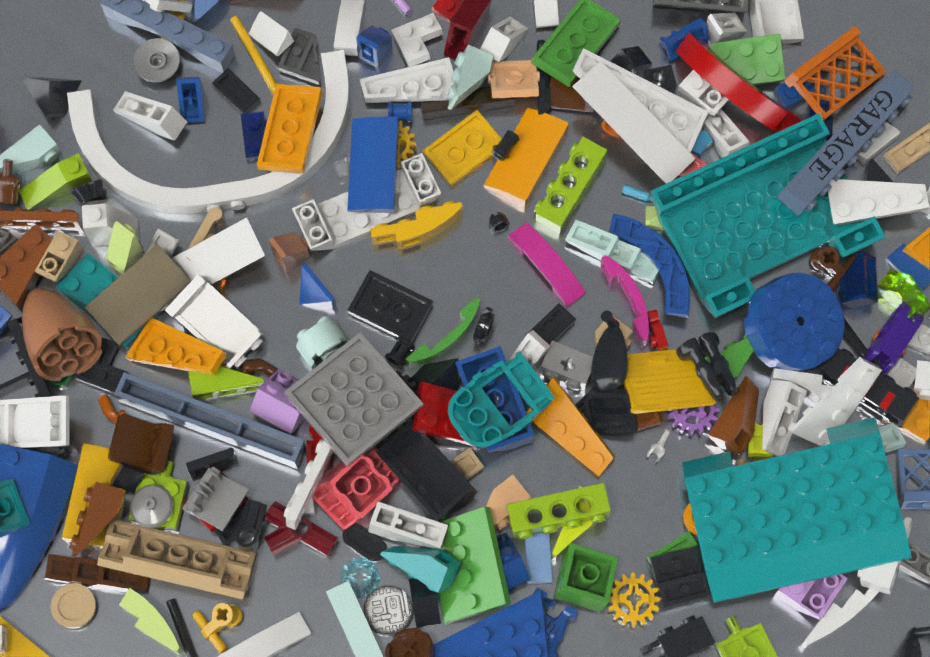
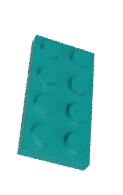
(86, 283)

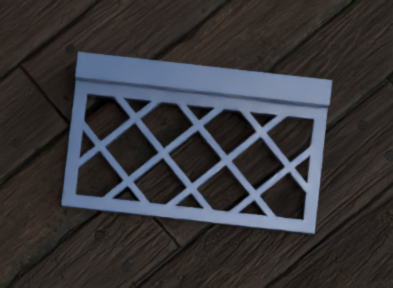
(919, 498)

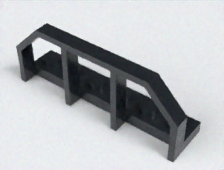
(15, 335)

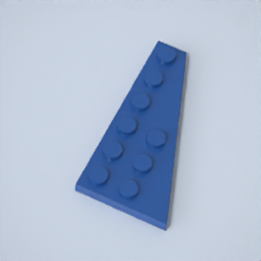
(508, 633)

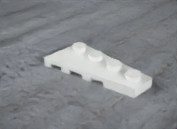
(418, 83)

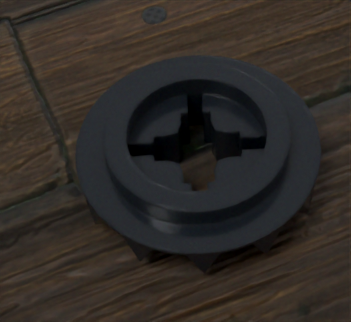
(484, 325)

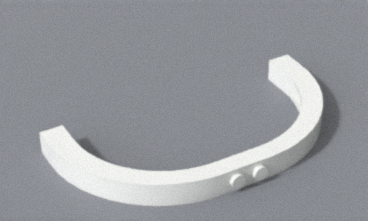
(225, 195)

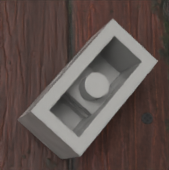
(558, 357)

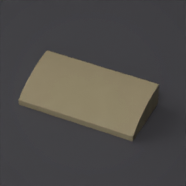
(138, 294)

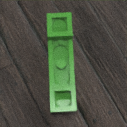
(424, 355)

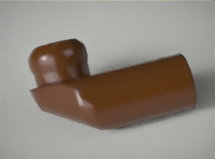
(254, 365)

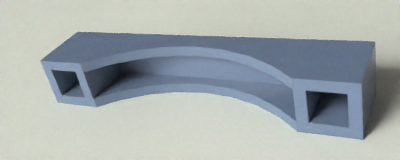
(196, 41)

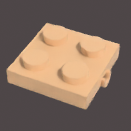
(514, 79)

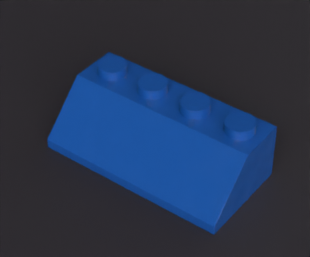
(501, 393)

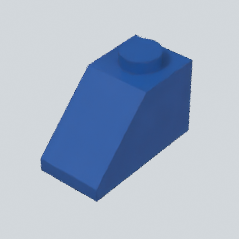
(374, 44)

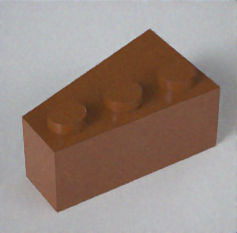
(19, 266)

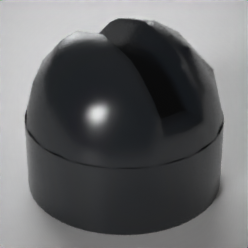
(498, 222)

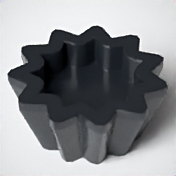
(88, 191)

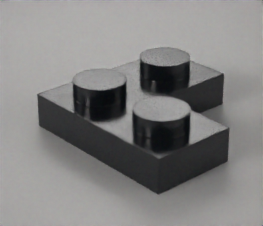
(102, 373)

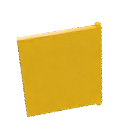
(663, 383)

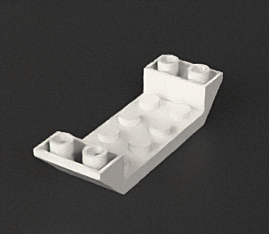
(332, 226)

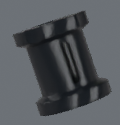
(399, 352)

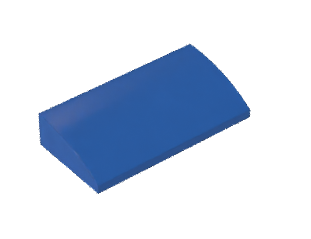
(373, 164)

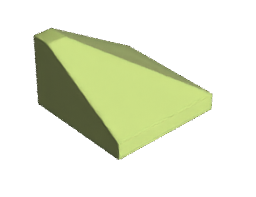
(651, 219)

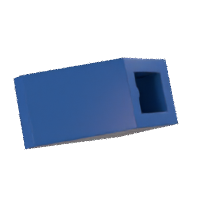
(512, 562)

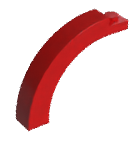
(734, 86)

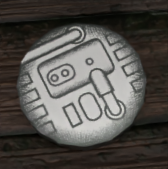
(388, 610)

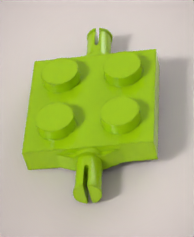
(176, 488)
(745, 642)

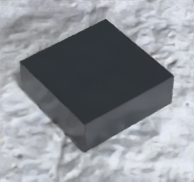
(127, 477)

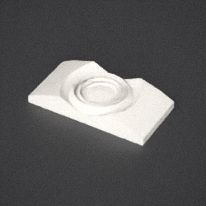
(35, 422)

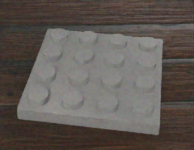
(353, 399)

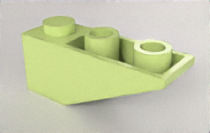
(123, 248)

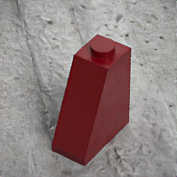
(466, 26)

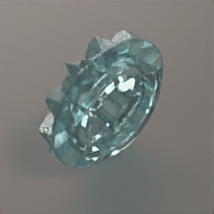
(369, 569)

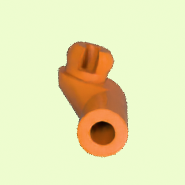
(108, 408)

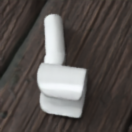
(658, 448)

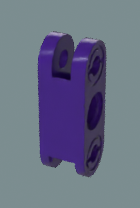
(894, 337)

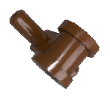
(831, 264)

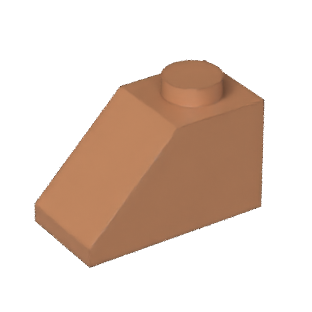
(289, 250)

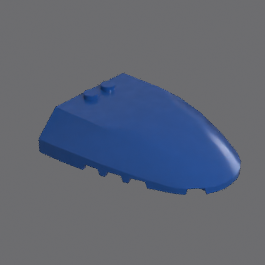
(45, 491)

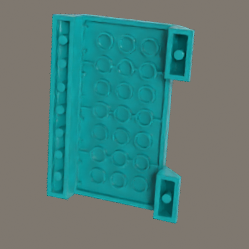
(735, 227)
(796, 514)

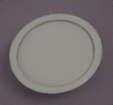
(151, 506)

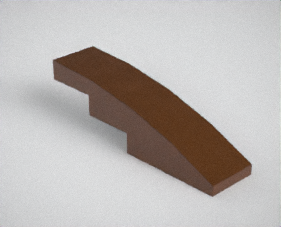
(88, 573)

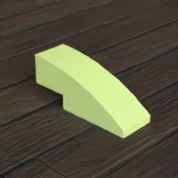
(150, 620)

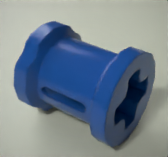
(402, 111)

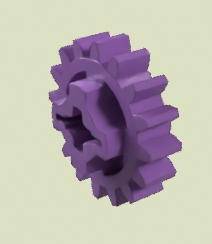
(698, 417)

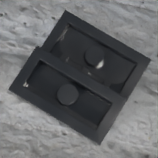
(680, 576)

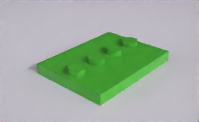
(480, 577)

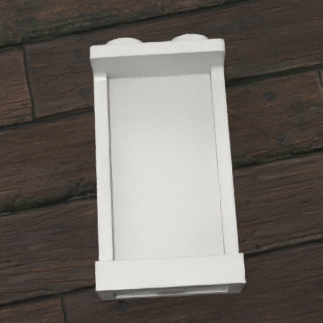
(215, 321)

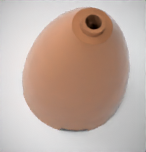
(58, 335)

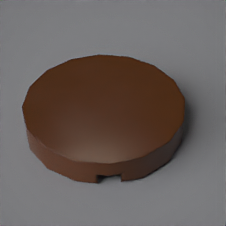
(410, 643)

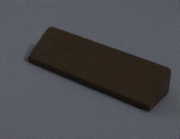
(478, 100)

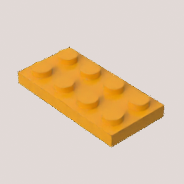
(289, 128)

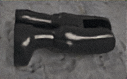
(711, 374)

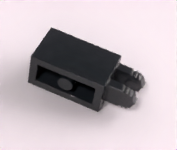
(683, 641)

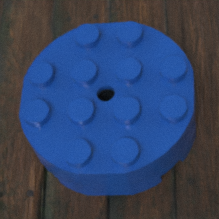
(794, 322)

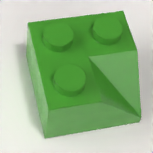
(585, 577)

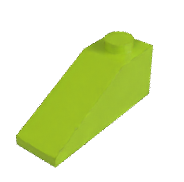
(55, 182)
(222, 384)

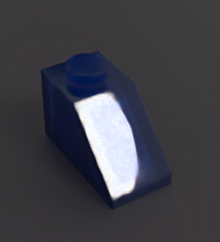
(859, 282)

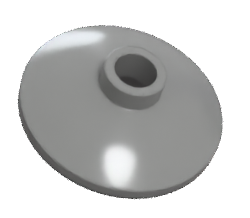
(154, 51)

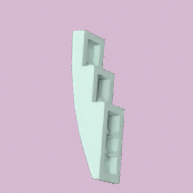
(601, 243)
(353, 621)

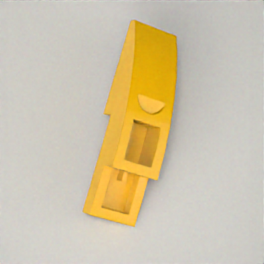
(428, 224)

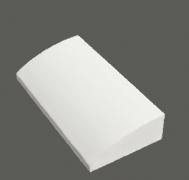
(776, 17)

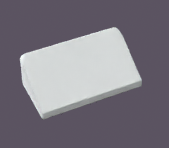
(270, 34)
(879, 143)

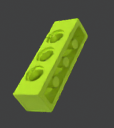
(557, 217)
(593, 495)

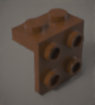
(567, 97)
(141, 443)

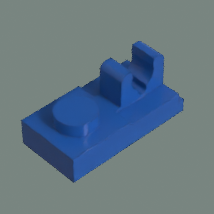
(672, 42)
(790, 96)

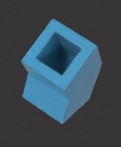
(702, 143)

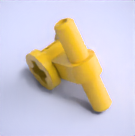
(211, 629)

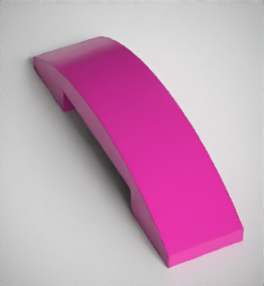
(548, 263)
(616, 273)

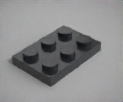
(390, 306)

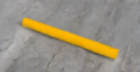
(254, 53)

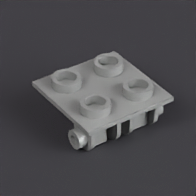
(215, 499)

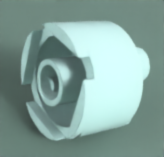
(320, 341)

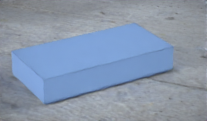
(538, 559)

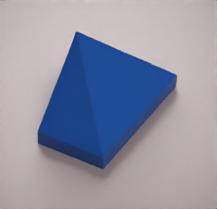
(313, 291)

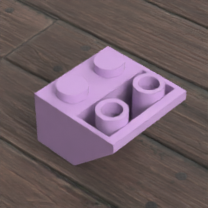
(274, 406)
(813, 596)

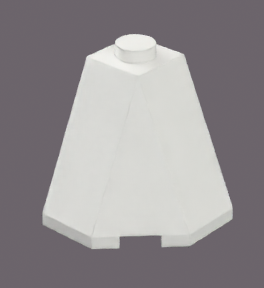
(100, 217)

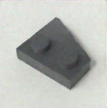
(301, 57)

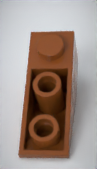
(738, 419)
(100, 509)

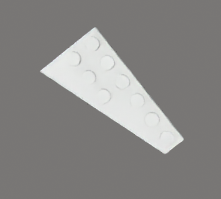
(675, 113)

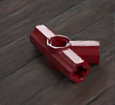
(286, 537)

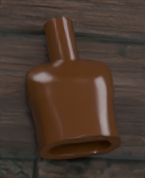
(9, 184)

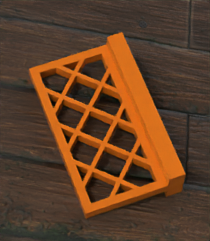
(821, 61)

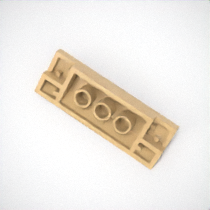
(176, 559)

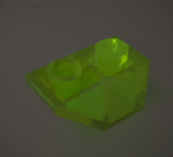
(901, 288)

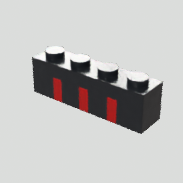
(884, 395)

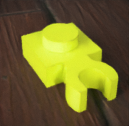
(755, 444)

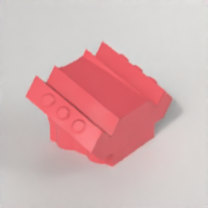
(354, 490)

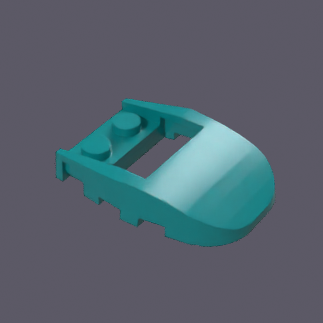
(477, 416)

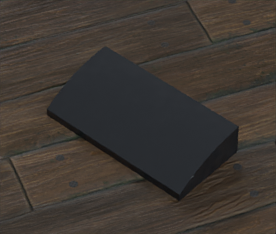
(426, 472)

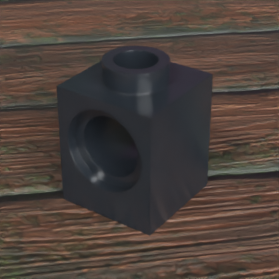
(664, 74)

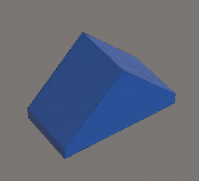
(191, 99)

